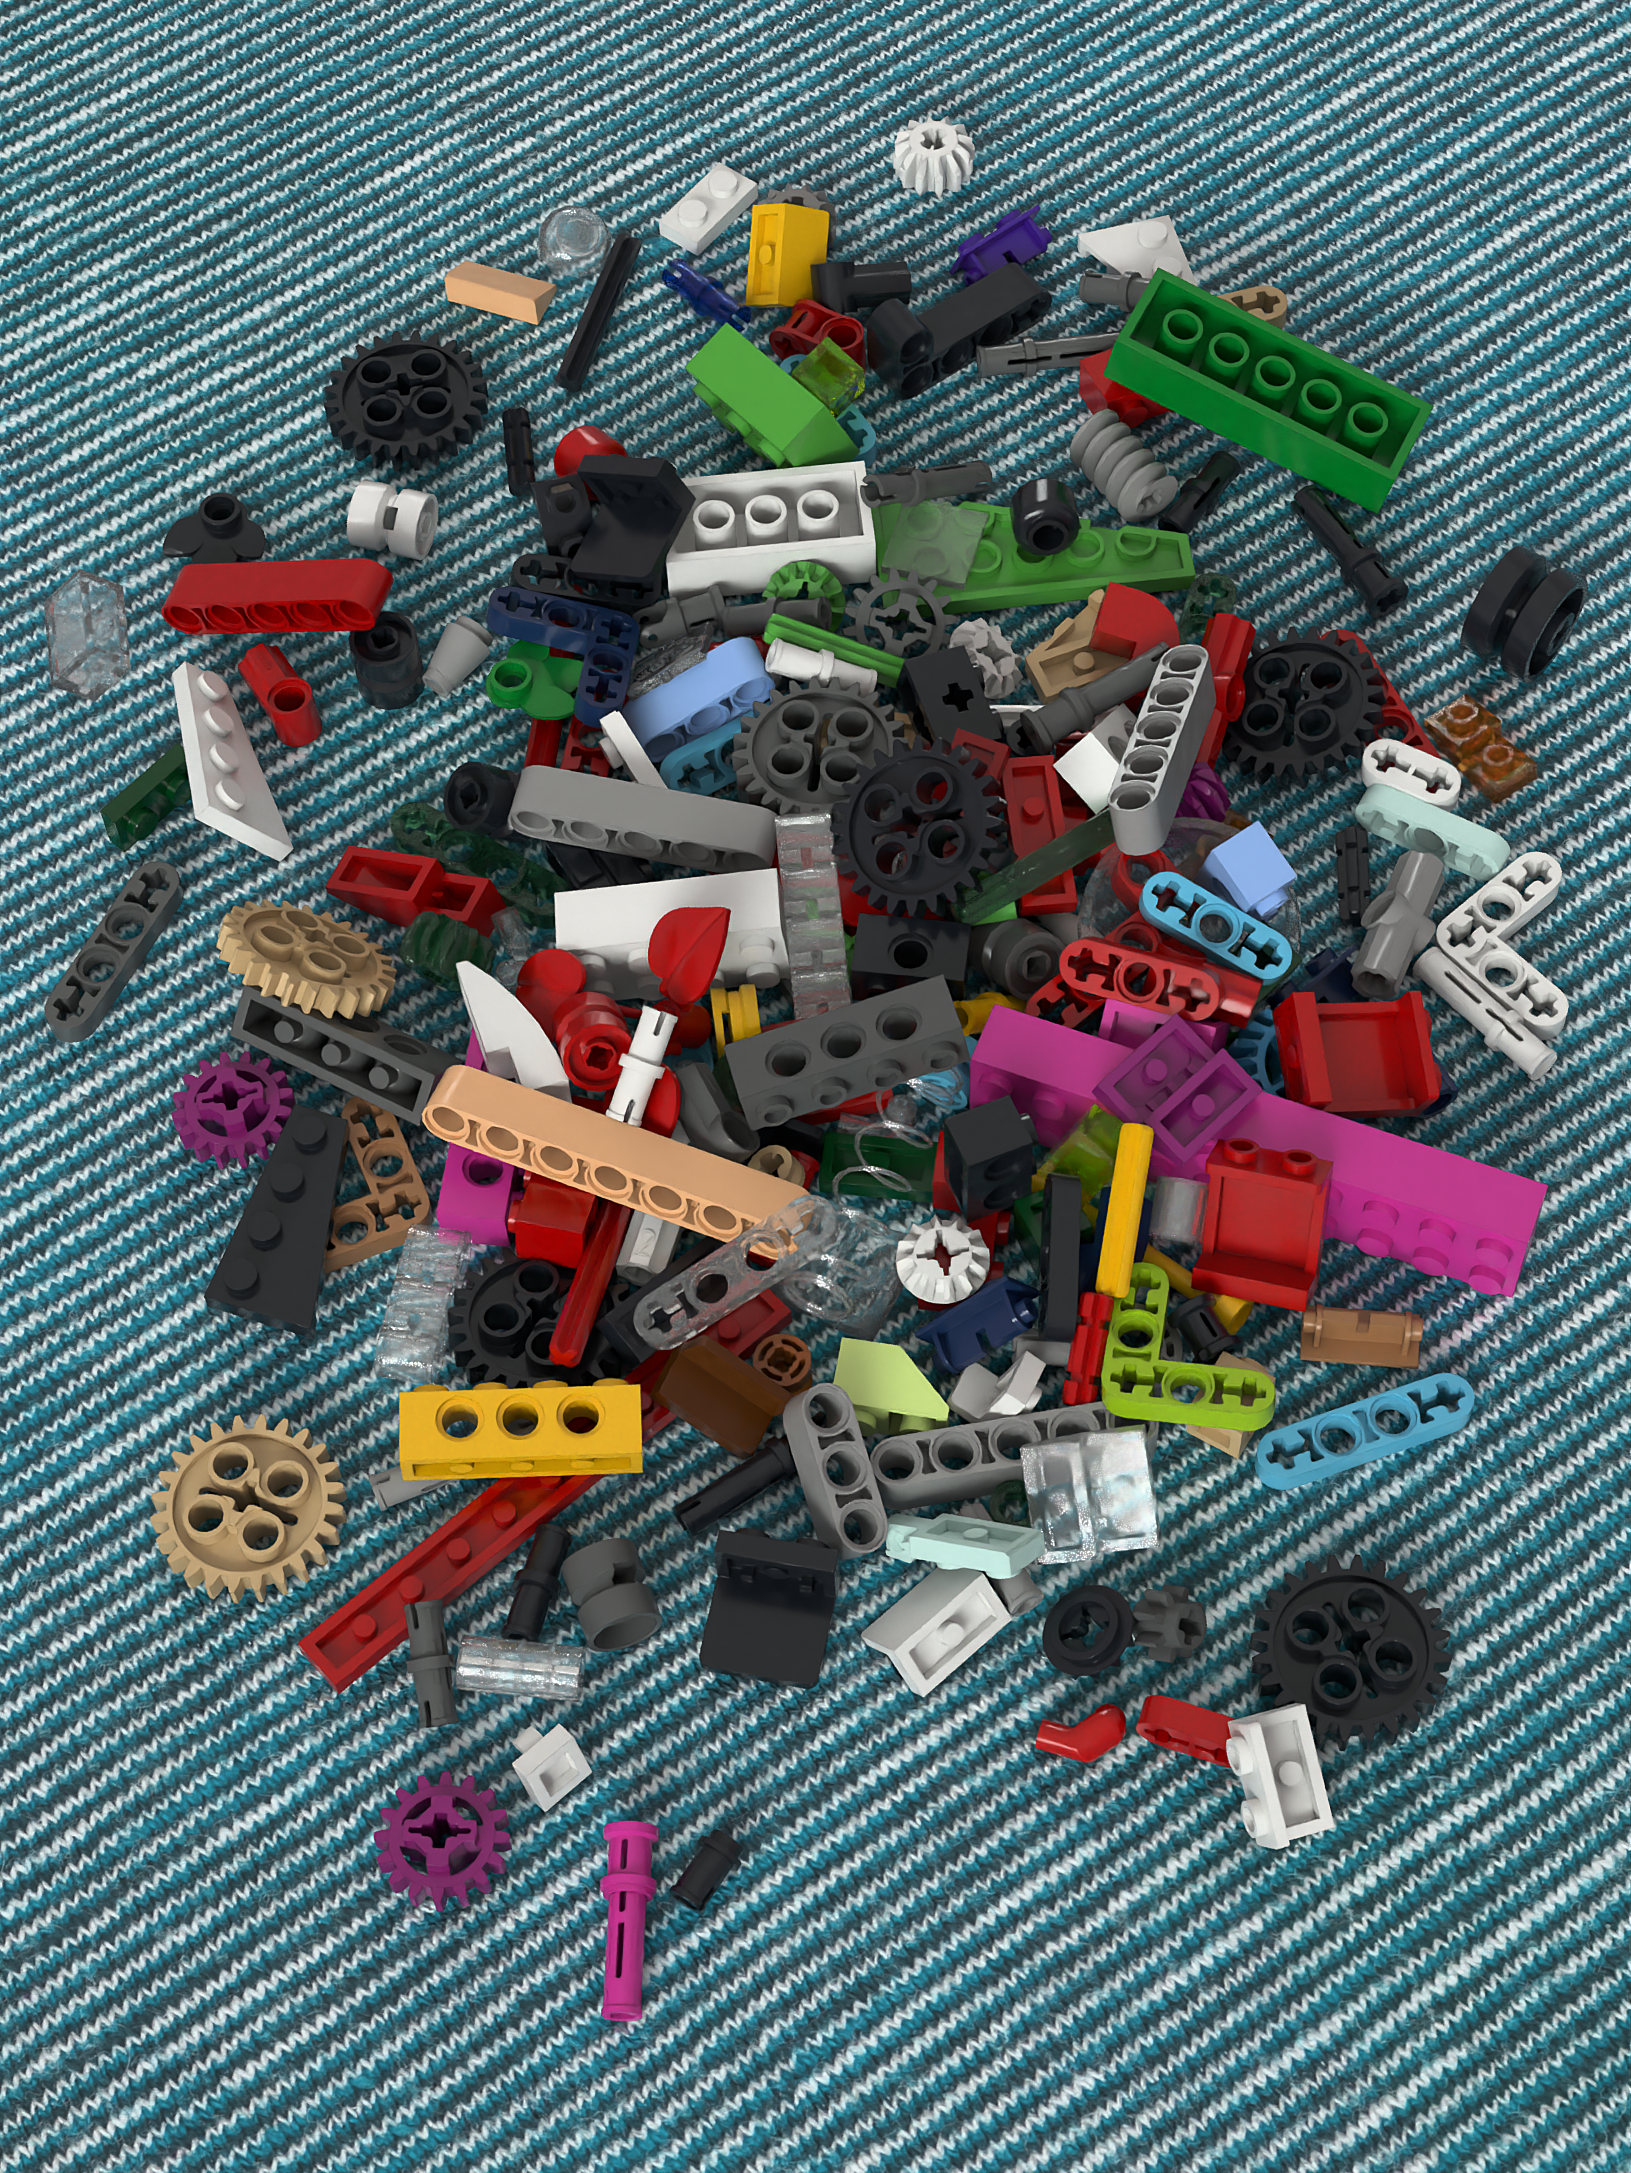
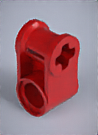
(809, 331)

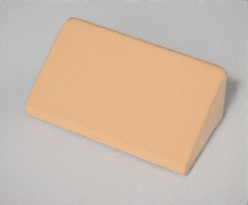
(499, 291)

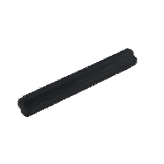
(598, 313)

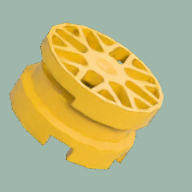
(741, 1014)

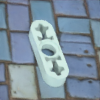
(1457, 843)

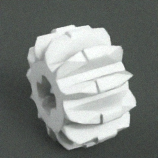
(933, 156)

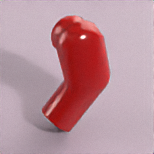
(1087, 1739)

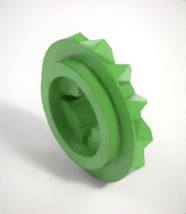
(821, 582)

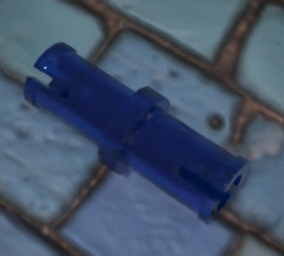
(705, 295)

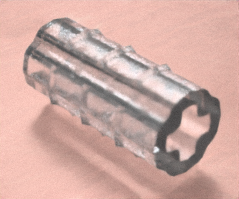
(520, 1668)

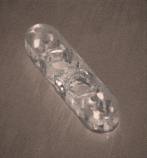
(742, 1280)

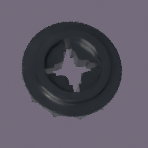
(1070, 1621)

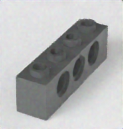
(349, 1053)
(847, 1053)

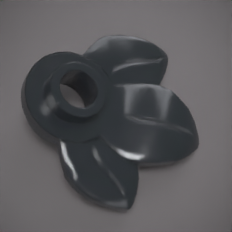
(216, 533)

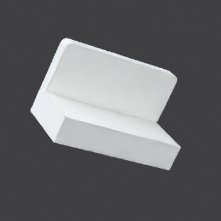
(938, 1626)

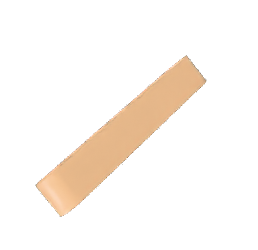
(607, 1157)

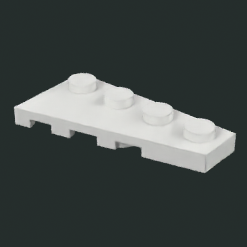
(222, 765)

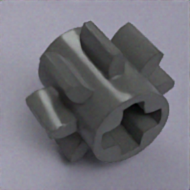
(1169, 1623)

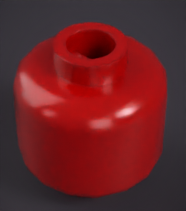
(584, 441)

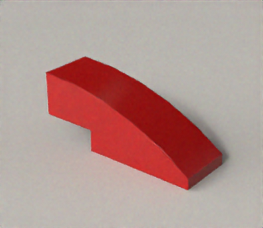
(406, 885)

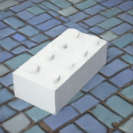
(766, 519)
(614, 927)

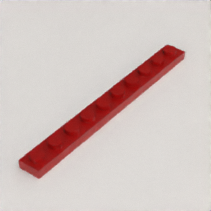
(498, 1522)

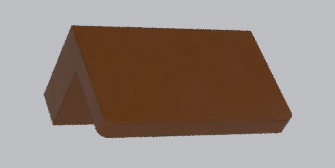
(719, 1394)

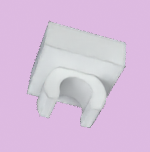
(549, 1764)

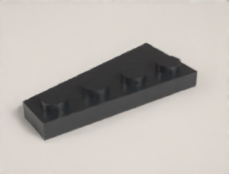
(282, 1240)

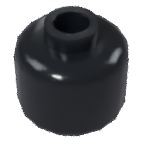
(1044, 517)

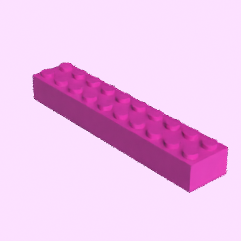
(1384, 1188)

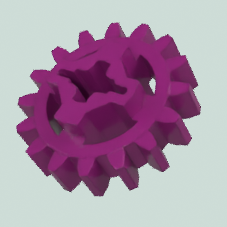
(233, 1109)
(441, 1816)

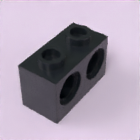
(989, 1157)

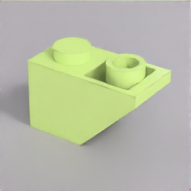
(888, 1389)

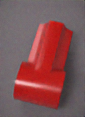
(282, 695)
(1240, 989)

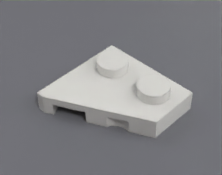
(1138, 248)

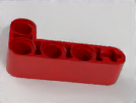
(1085, 1007)

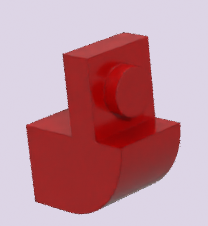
(1130, 625)

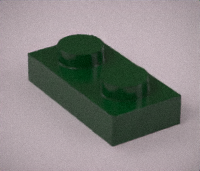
(148, 800)
(883, 1152)

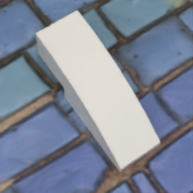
(510, 1036)

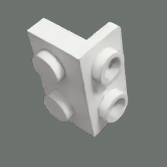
(1279, 1776)

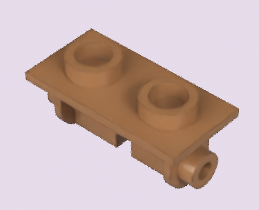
(1361, 1337)

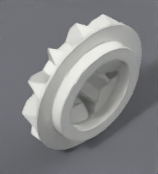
(1003, 675)
(926, 1278)

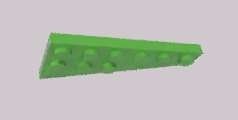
(1012, 577)

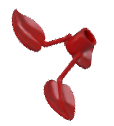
(684, 954)

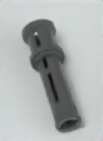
(1078, 708)

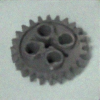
(773, 746)

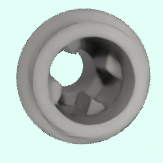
(457, 654)

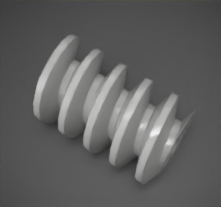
(1122, 467)

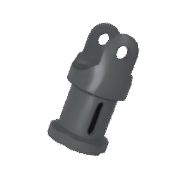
(674, 618)

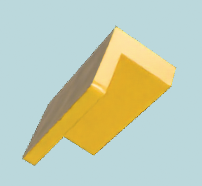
(781, 249)

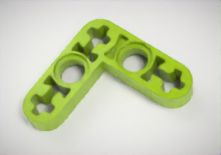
(1146, 1368)

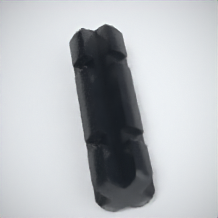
(518, 451)
(1353, 874)

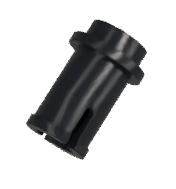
(707, 1870)

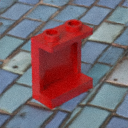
(1357, 1056)
(1263, 1224)

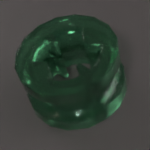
(1006, 1492)

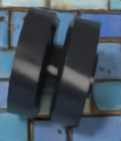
(1523, 613)

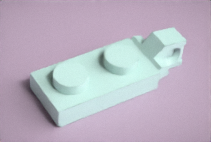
(964, 1543)

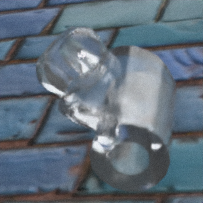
(515, 942)
(899, 1110)

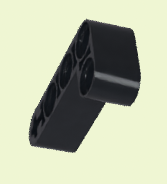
(926, 349)

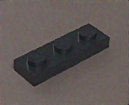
(619, 1325)

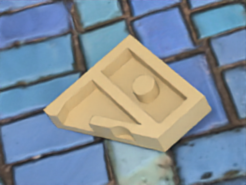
(1066, 657)

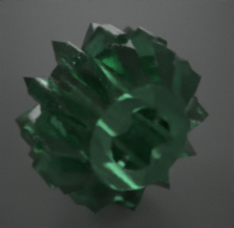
(438, 943)

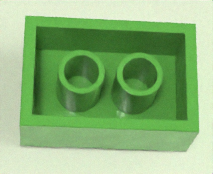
(766, 405)

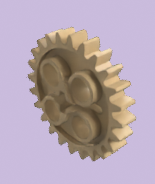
(306, 959)
(225, 1553)

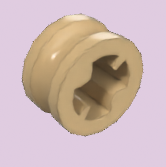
(778, 1158)

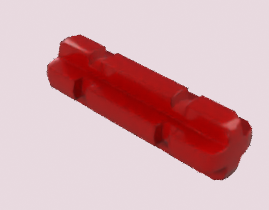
(1087, 1349)

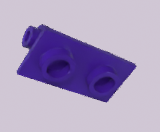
(1014, 235)

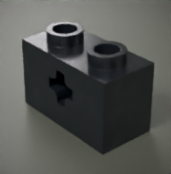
(946, 694)

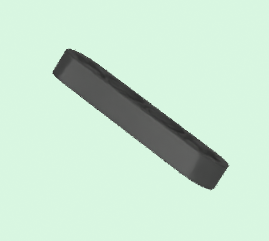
(108, 948)

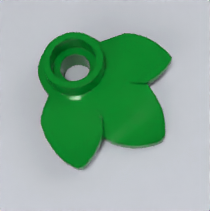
(534, 682)

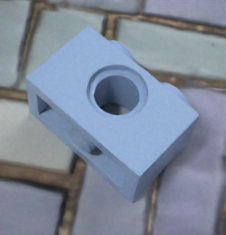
(1248, 873)

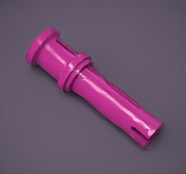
(627, 1889)

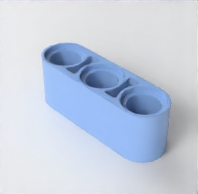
(700, 698)

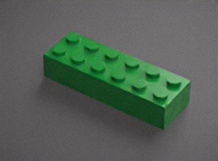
(1267, 390)

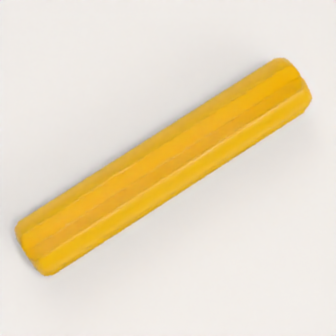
(1124, 1210)

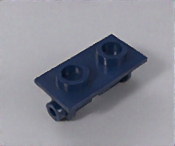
(1327, 977)
(1000, 1309)

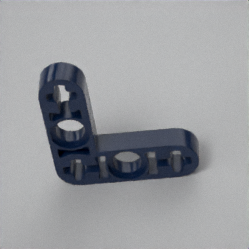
(513, 613)

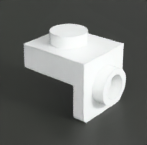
(985, 1397)

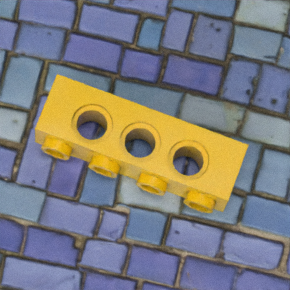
(493, 1452)

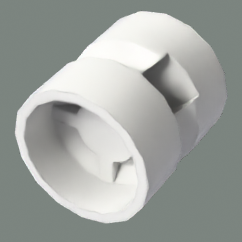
(384, 518)

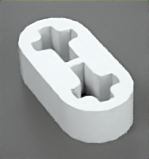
(1412, 772)

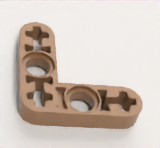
(385, 1192)

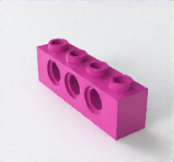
(475, 1206)

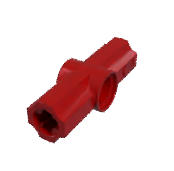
(1228, 645)

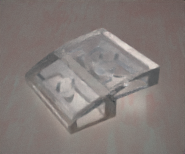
(870, 1297)
(1091, 1493)

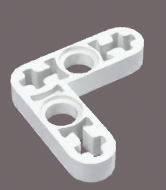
(1488, 946)

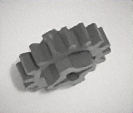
(906, 603)

